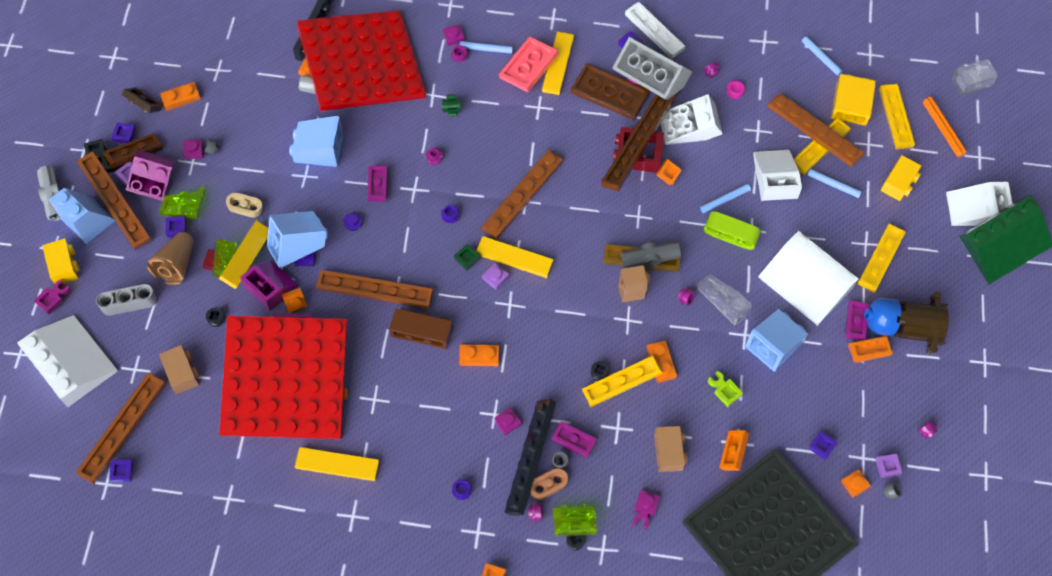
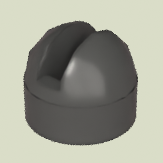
(211, 146)
(556, 462)
(892, 490)

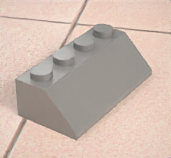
(651, 69)

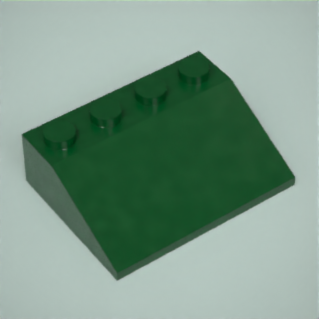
(1008, 239)

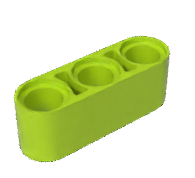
(732, 230)

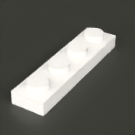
(655, 30)

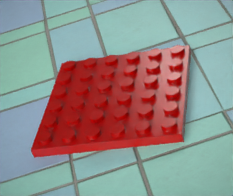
(360, 60)
(283, 377)

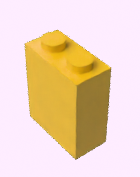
(853, 99)

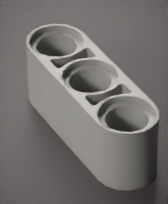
(117, 298)

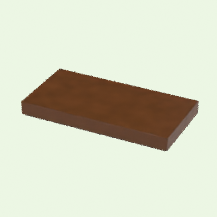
(610, 91)

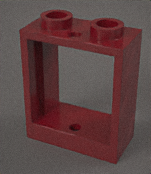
(642, 164)

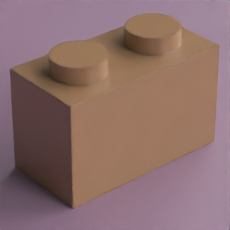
(633, 283)
(179, 370)
(669, 449)

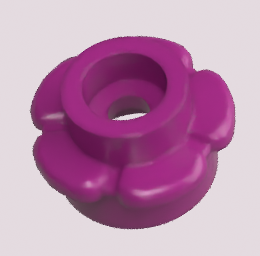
(459, 49)
(711, 70)
(434, 160)
(686, 296)
(928, 429)
(535, 512)

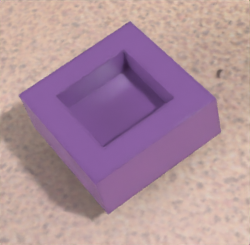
(124, 172)
(495, 276)
(888, 466)

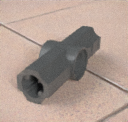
(650, 254)

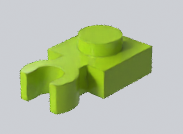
(725, 391)

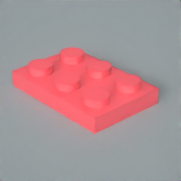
(528, 64)

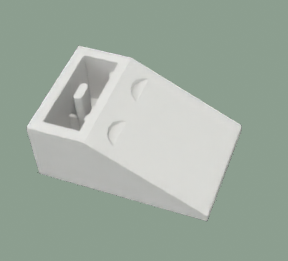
(691, 122)
(777, 175)
(977, 203)

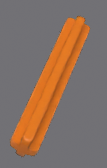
(944, 127)

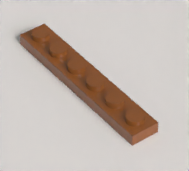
(816, 130)
(522, 194)
(114, 200)
(374, 289)
(120, 428)

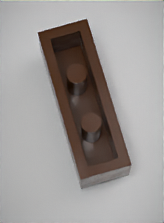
(421, 328)

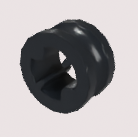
(215, 323)
(602, 365)
(578, 546)

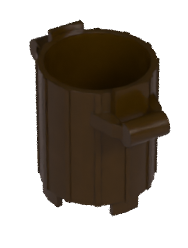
(924, 322)

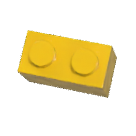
(901, 177)
(61, 261)

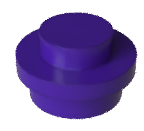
(450, 214)
(352, 221)
(462, 489)

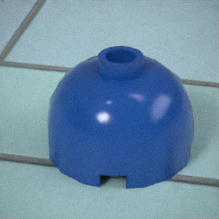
(882, 316)

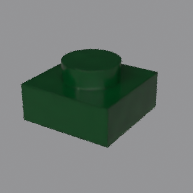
(467, 257)

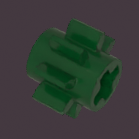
(451, 105)

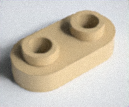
(245, 205)

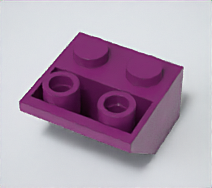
(150, 175)
(267, 283)

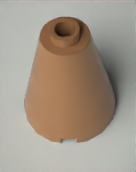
(172, 259)

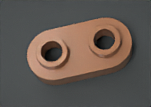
(547, 482)

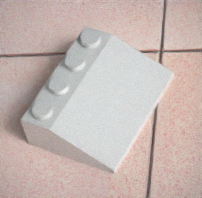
(808, 278)
(67, 359)

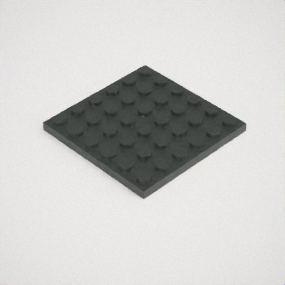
(769, 525)

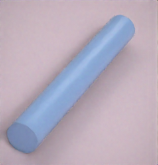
(487, 47)
(822, 56)
(834, 183)
(725, 198)

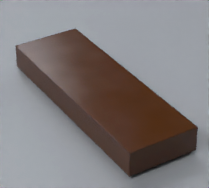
(126, 152)

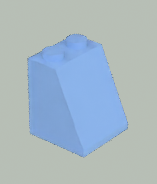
(317, 141)
(81, 213)
(294, 236)
(776, 339)

